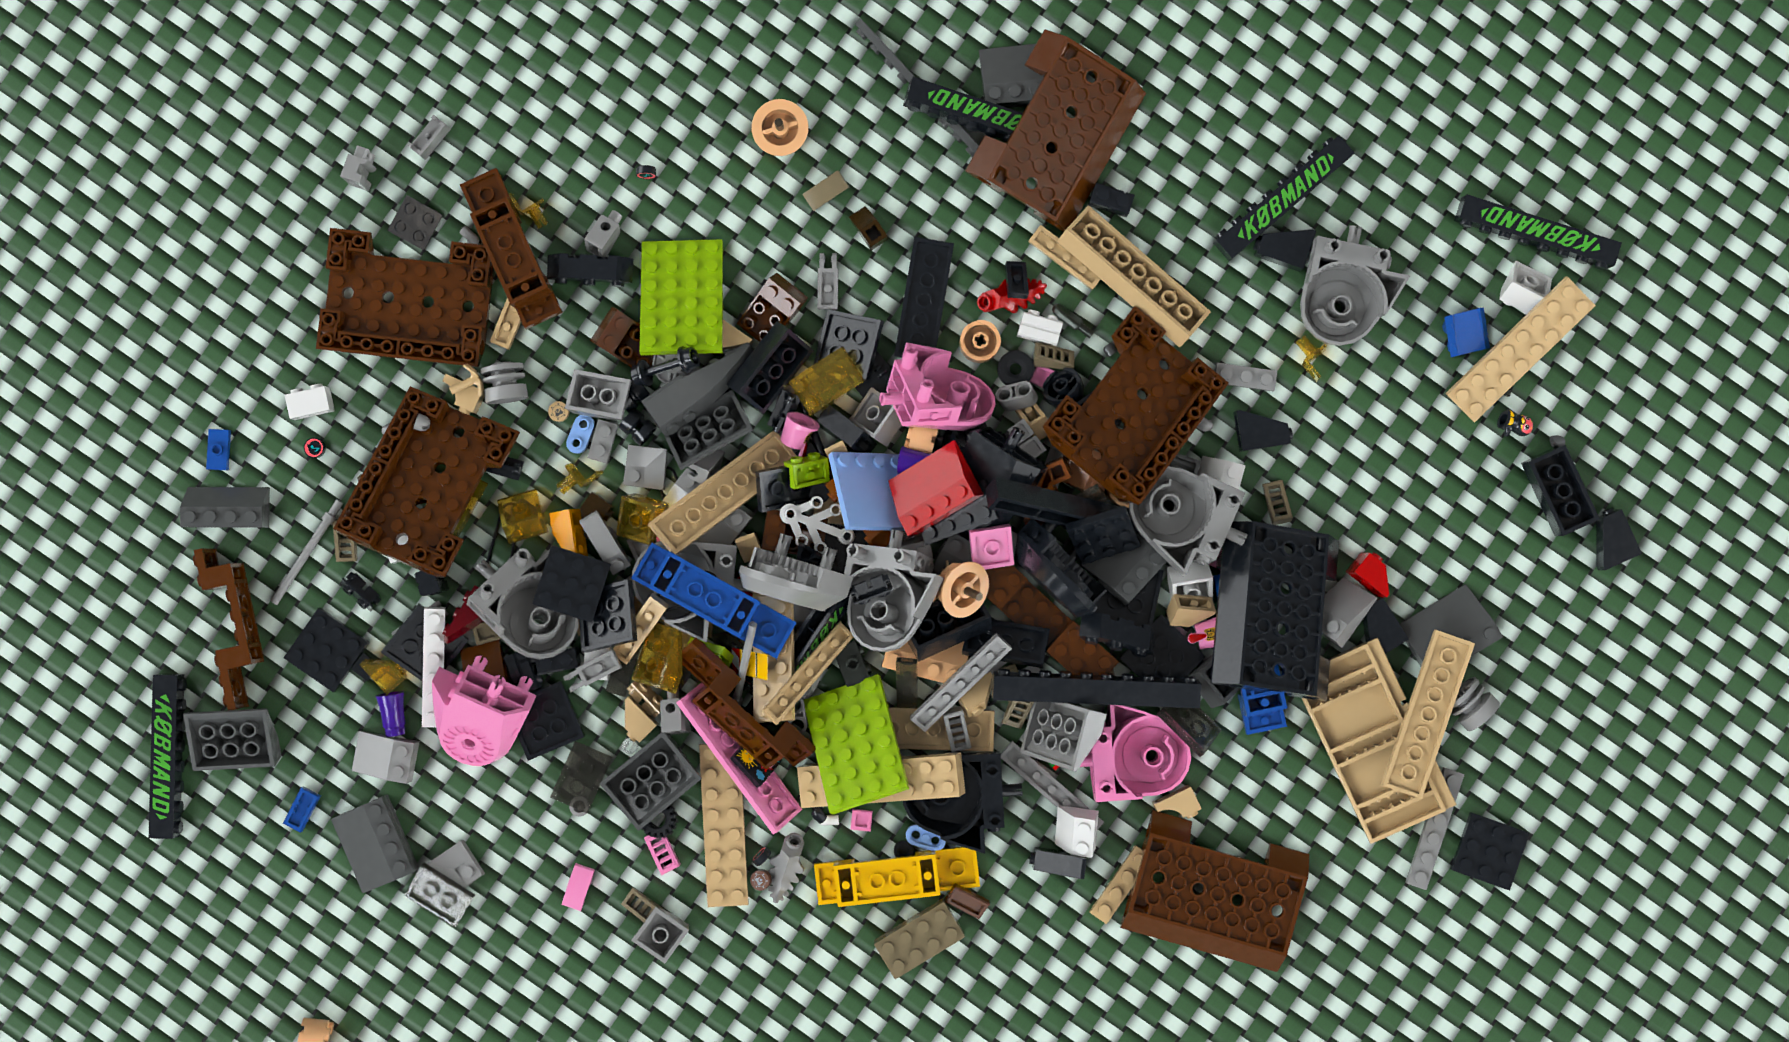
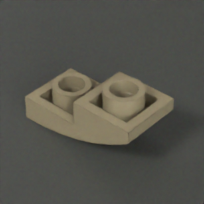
(825, 190)

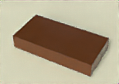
(967, 901)

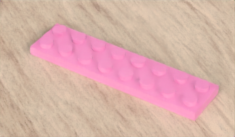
(772, 798)

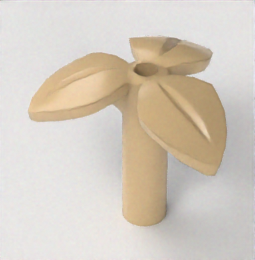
(473, 379)

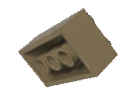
(919, 938)

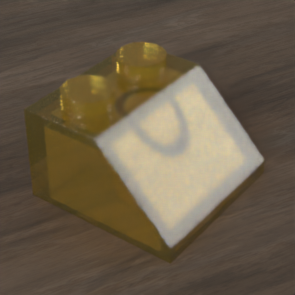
(635, 515)
(522, 516)

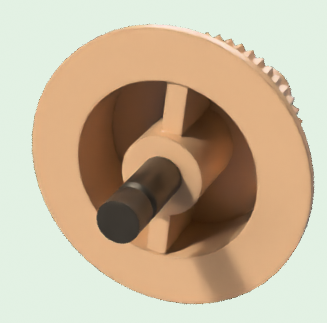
(779, 127)
(963, 588)

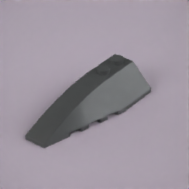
(690, 395)

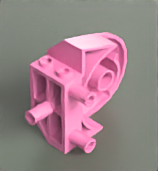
(933, 394)
(478, 713)
(1120, 761)

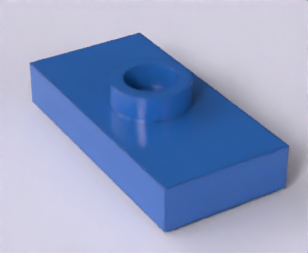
(218, 449)
(301, 809)

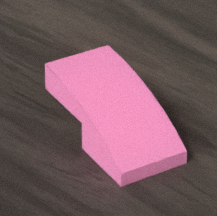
(578, 887)

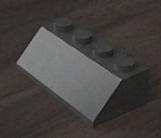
(225, 507)

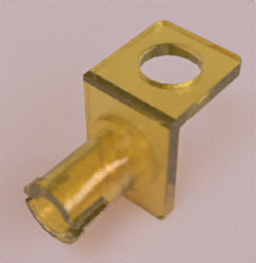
(533, 210)
(1311, 353)
(575, 478)

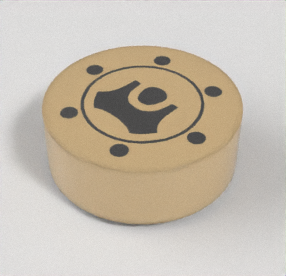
(558, 412)

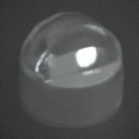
(634, 747)

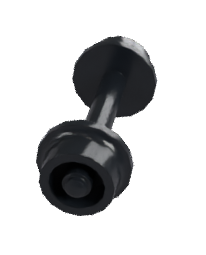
(686, 358)

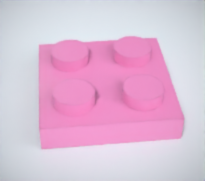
(992, 546)

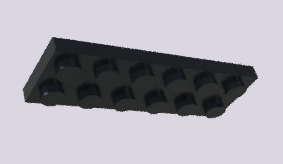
(924, 294)

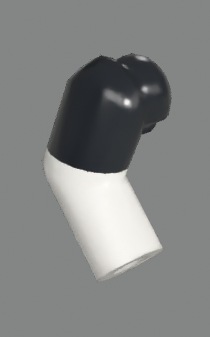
(823, 819)

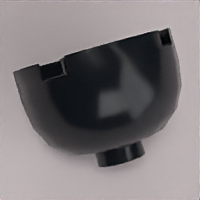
(1061, 384)

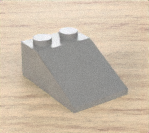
(597, 395)
(1344, 610)
(385, 757)

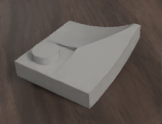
(645, 467)
(458, 864)

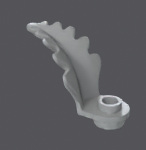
(786, 867)

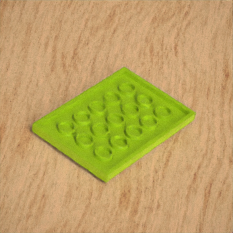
(681, 296)
(855, 745)

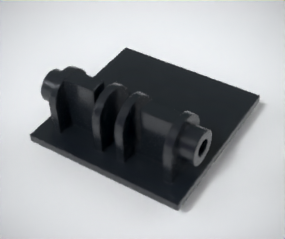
(415, 222)
(878, 379)

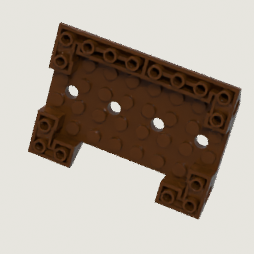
(1080, 142)
(405, 325)
(1152, 426)
(405, 473)
(1210, 918)

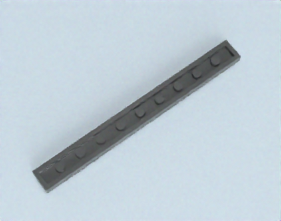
(906, 76)

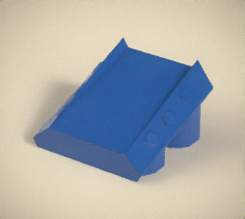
(1466, 332)

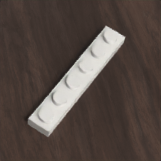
(432, 658)

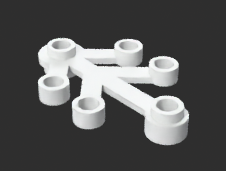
(813, 522)

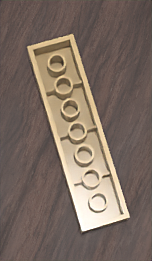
(1133, 275)
(927, 778)

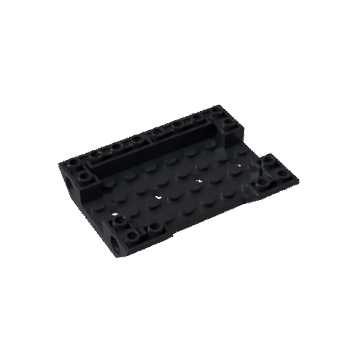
(1254, 606)

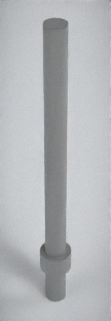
(328, 518)
(745, 661)

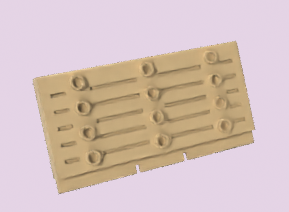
(1359, 735)

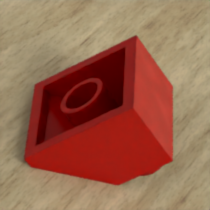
(1370, 573)

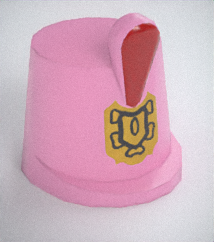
(798, 431)
(1204, 633)

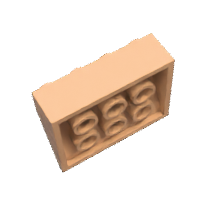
(936, 667)

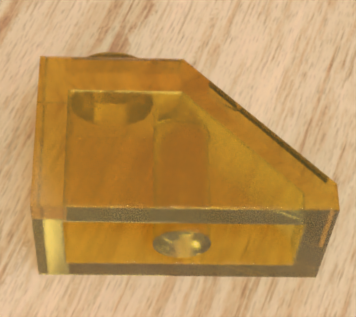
(385, 673)

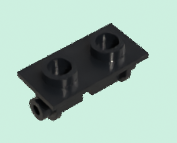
(786, 403)
(511, 469)
(354, 586)
(864, 594)

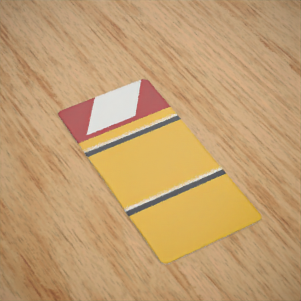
(757, 664)

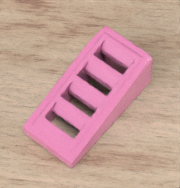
(659, 862)

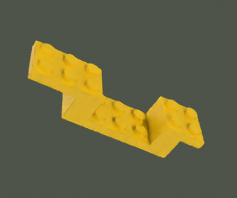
(895, 878)

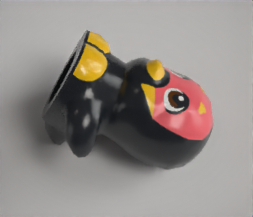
(1517, 423)

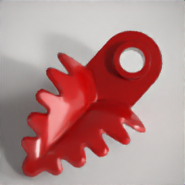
(997, 298)

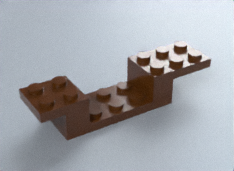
(509, 249)
(1028, 606)
(249, 652)
(732, 718)

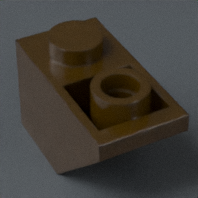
(868, 228)
(596, 503)

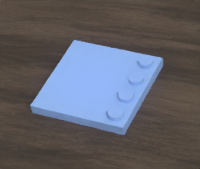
(865, 489)

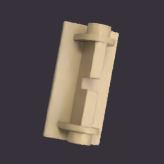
(652, 700)

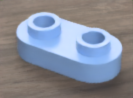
(582, 434)
(924, 839)

